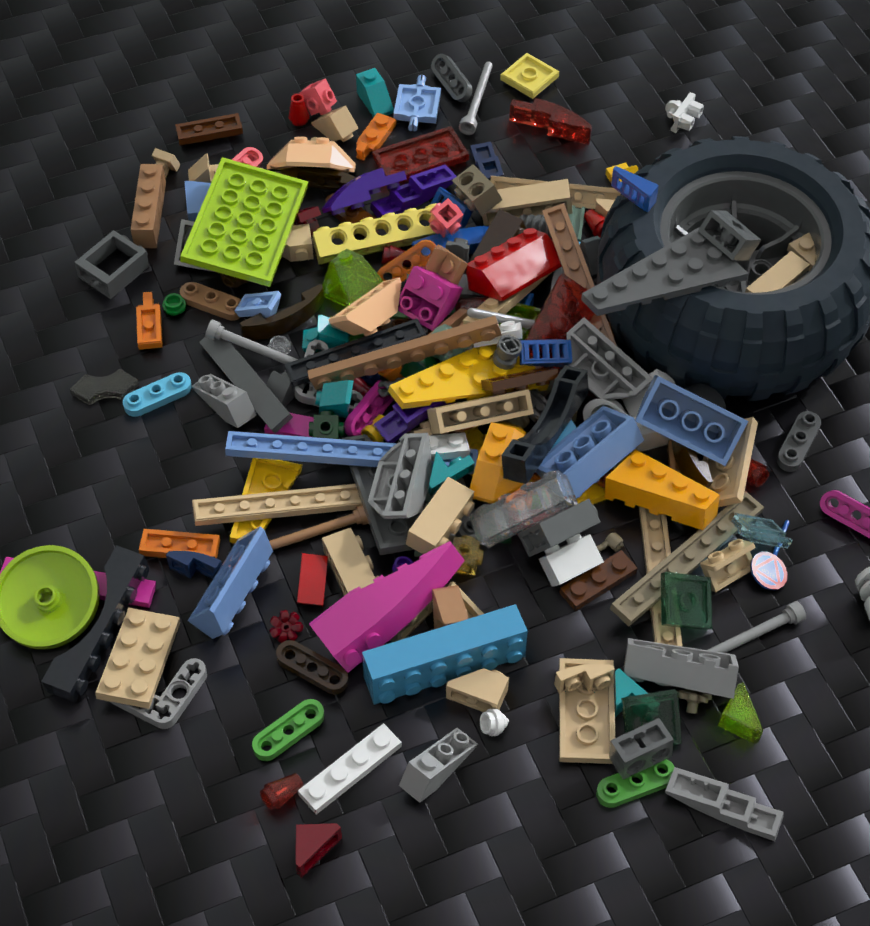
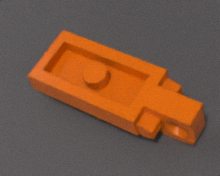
(374, 135)
(149, 323)

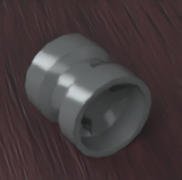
(507, 352)

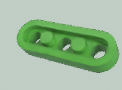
(294, 720)
(628, 790)

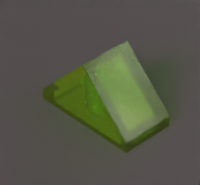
(741, 716)

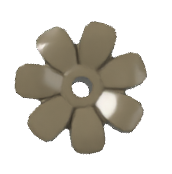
(693, 699)

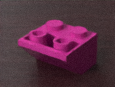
(428, 297)

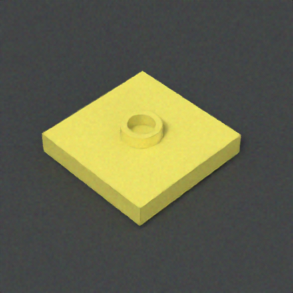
(529, 75)

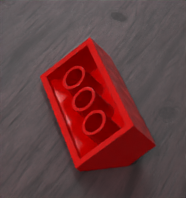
(513, 265)

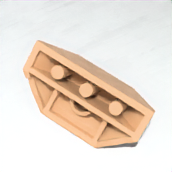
(310, 153)
(370, 310)

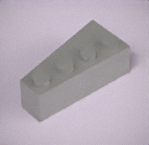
(682, 667)

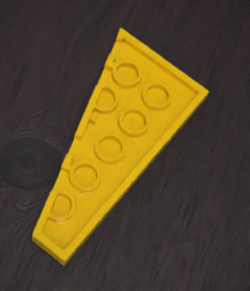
(454, 379)

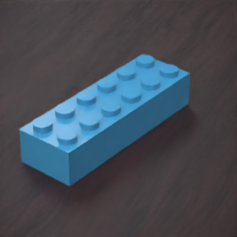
(444, 654)

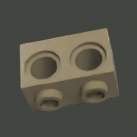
(476, 190)

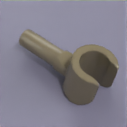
(613, 541)

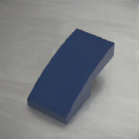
(485, 159)
(189, 562)

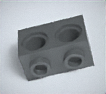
(641, 748)

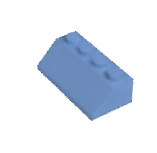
(690, 420)
(593, 448)
(232, 584)

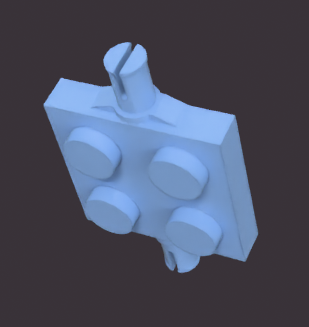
(417, 103)

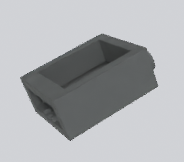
(124, 275)
(559, 527)

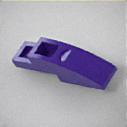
(360, 189)
(401, 421)

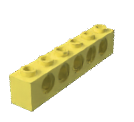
(373, 243)

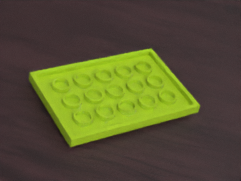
(244, 222)

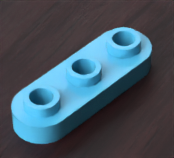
(150, 399)

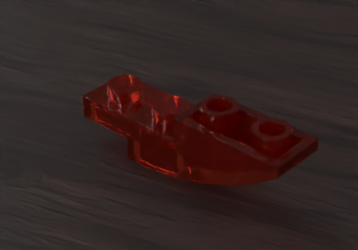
(555, 118)

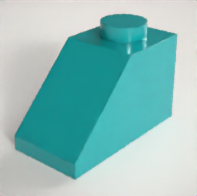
(373, 92)
(335, 397)

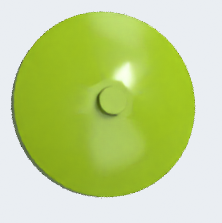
(47, 597)

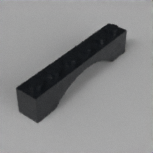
(527, 453)
(71, 670)

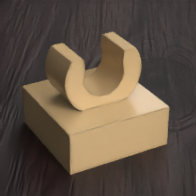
(167, 159)

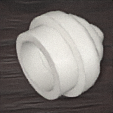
(493, 722)

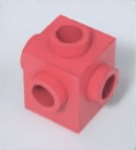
(319, 97)
(445, 212)

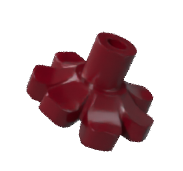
(285, 626)

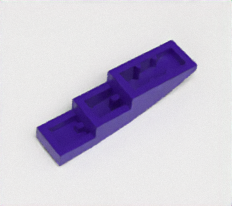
(416, 192)

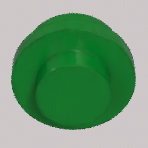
(174, 304)

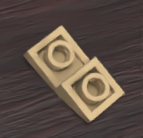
(591, 675)

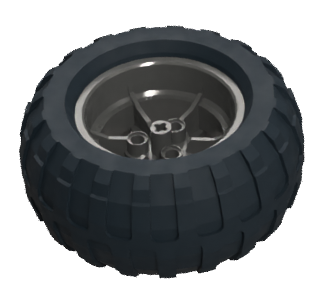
(732, 336)

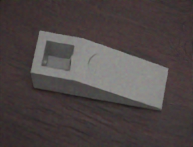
(225, 399)
(436, 764)

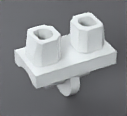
(681, 110)

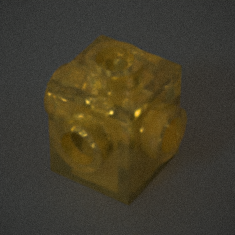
(470, 551)

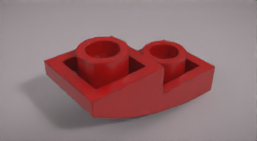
(312, 579)

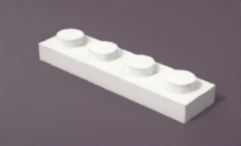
(349, 768)

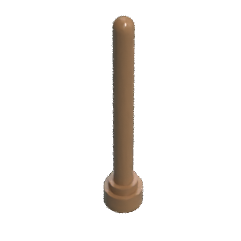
(358, 516)

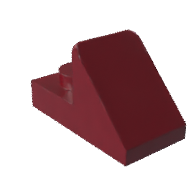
(308, 216)

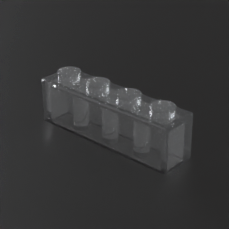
(523, 508)

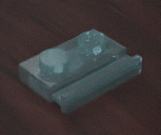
(761, 530)

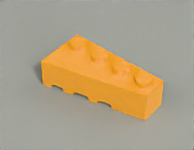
(662, 490)

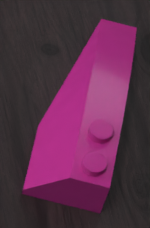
(382, 609)

